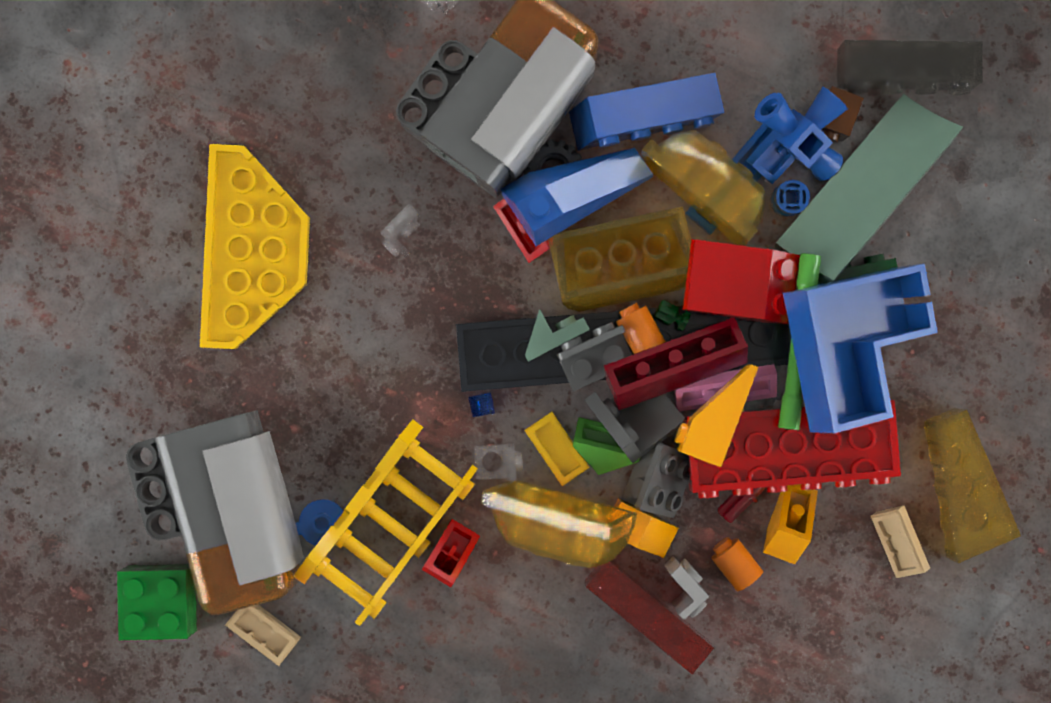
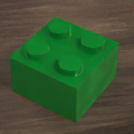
(156, 602)

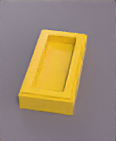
(556, 448)

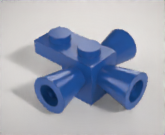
(797, 136)

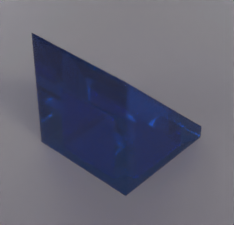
(481, 404)

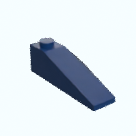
(566, 193)

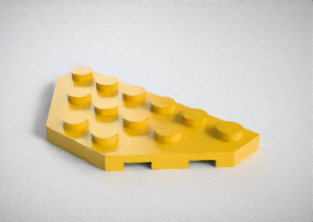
(251, 248)

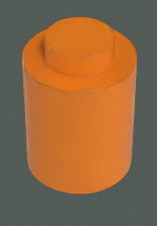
(640, 328)
(736, 563)

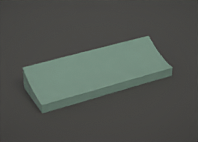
(869, 187)

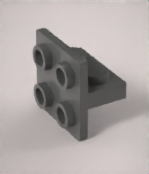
(659, 481)

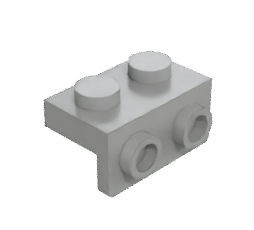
(693, 599)

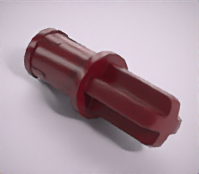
(736, 504)

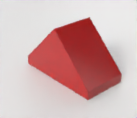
(451, 553)

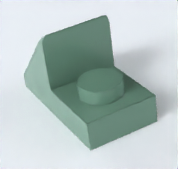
(544, 340)

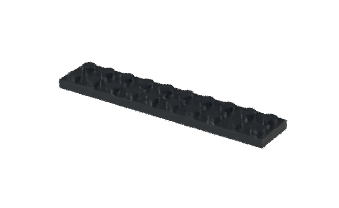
(495, 351)

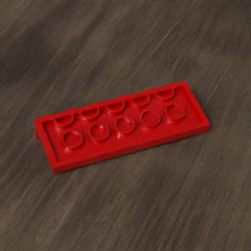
(780, 457)

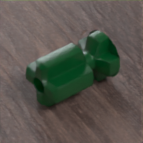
(669, 314)

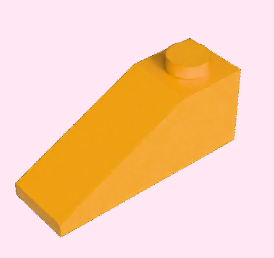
(714, 423)

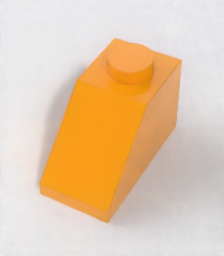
(791, 524)
(650, 531)

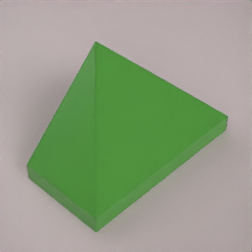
(598, 447)

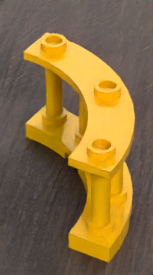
(364, 504)

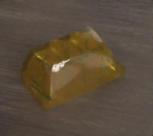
(709, 183)
(622, 259)
(559, 523)

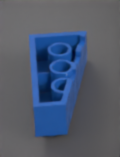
(646, 110)

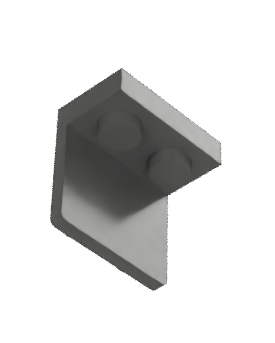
(585, 360)
(638, 426)

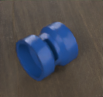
(783, 200)

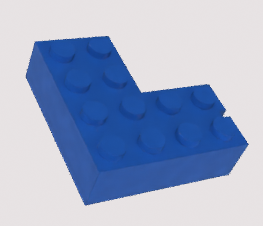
(839, 341)

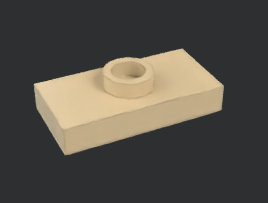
(900, 542)
(264, 632)

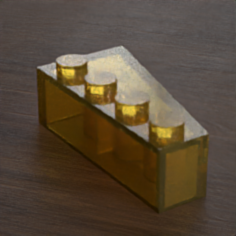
(968, 492)

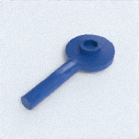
(317, 519)

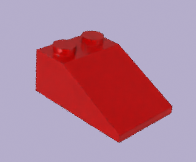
(739, 281)

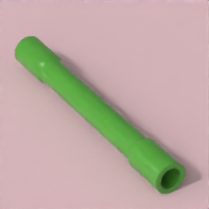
(792, 399)

